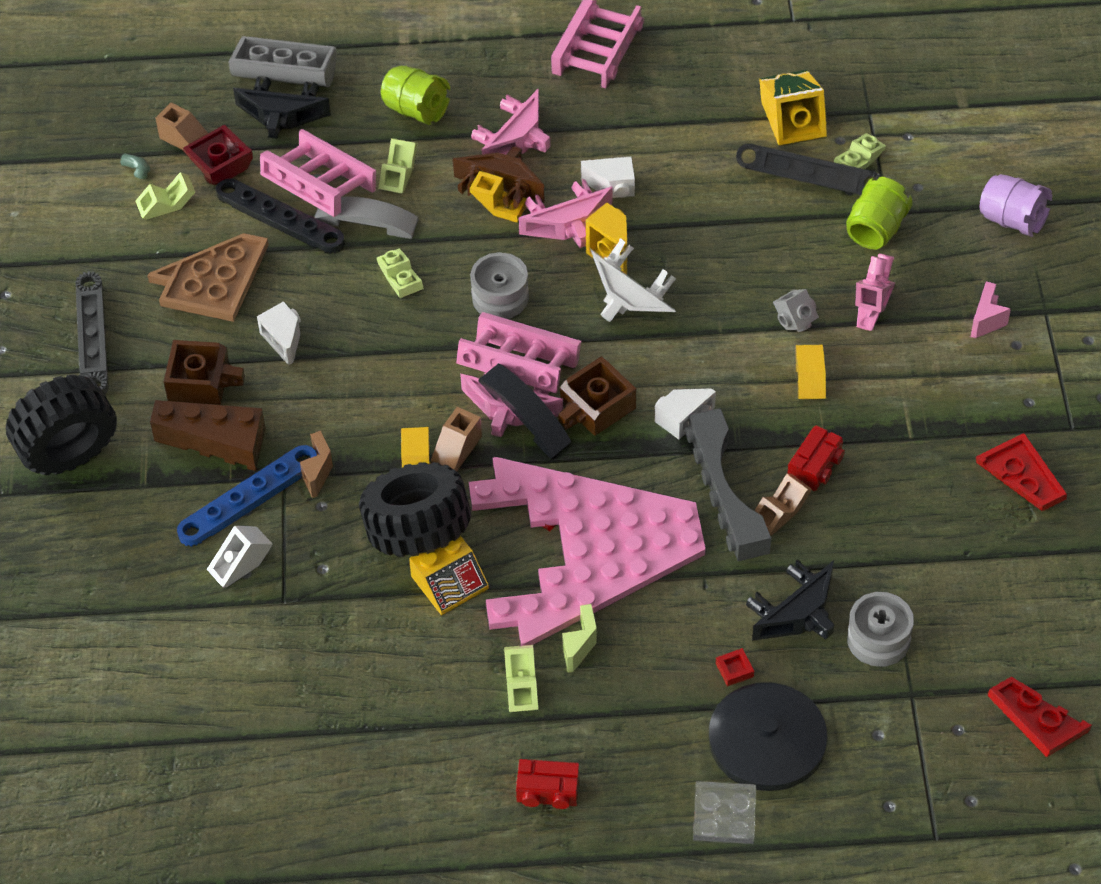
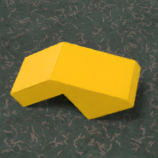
(490, 192)
(811, 372)
(415, 445)

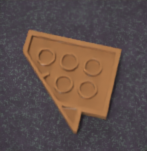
(212, 279)

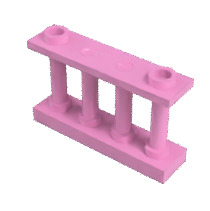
(581, 26)
(314, 189)
(524, 339)

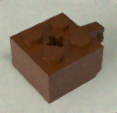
(199, 372)
(596, 397)

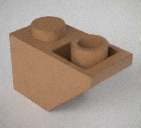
(178, 126)
(457, 438)

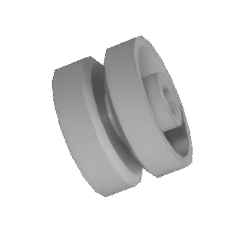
(499, 285)
(880, 629)

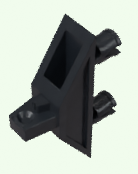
(281, 109)
(798, 612)

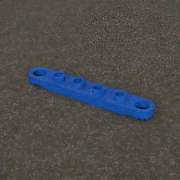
(244, 497)

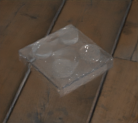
(724, 812)

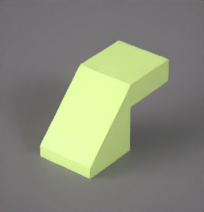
(399, 167)
(159, 201)
(579, 643)
(521, 678)

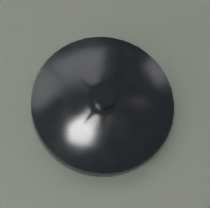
(768, 736)

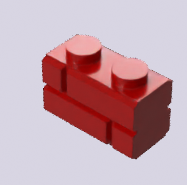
(816, 457)
(547, 783)

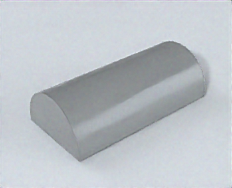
(283, 61)

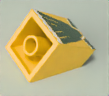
(794, 106)

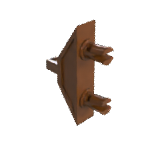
(517, 177)

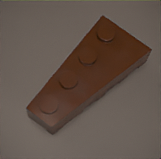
(211, 429)

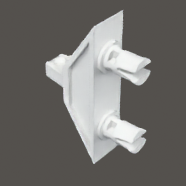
(625, 292)

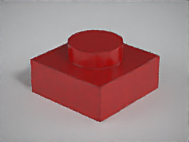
(735, 667)

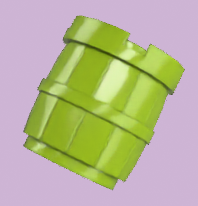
(415, 93)
(878, 213)

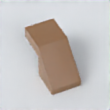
(316, 469)
(784, 503)

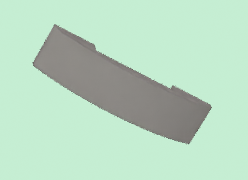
(375, 213)

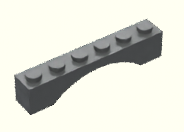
(744, 527)

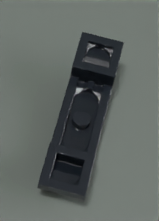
(528, 408)

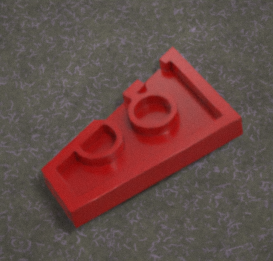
(1023, 471)
(1041, 722)

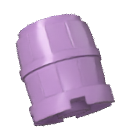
(1015, 203)

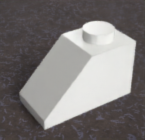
(608, 173)
(281, 330)
(674, 409)
(239, 554)

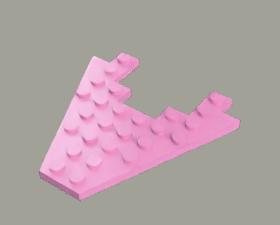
(610, 541)

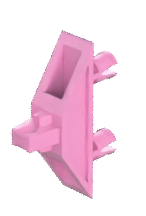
(519, 131)
(565, 219)
(874, 291)
(497, 409)

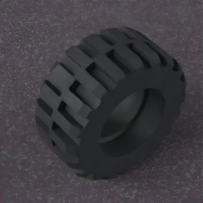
(61, 424)
(415, 509)

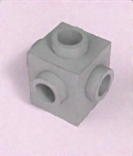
(796, 310)

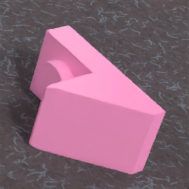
(989, 314)

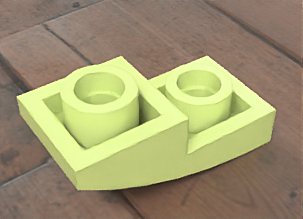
(861, 152)
(399, 273)

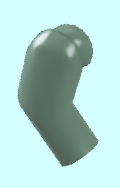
(138, 163)

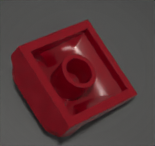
(219, 155)

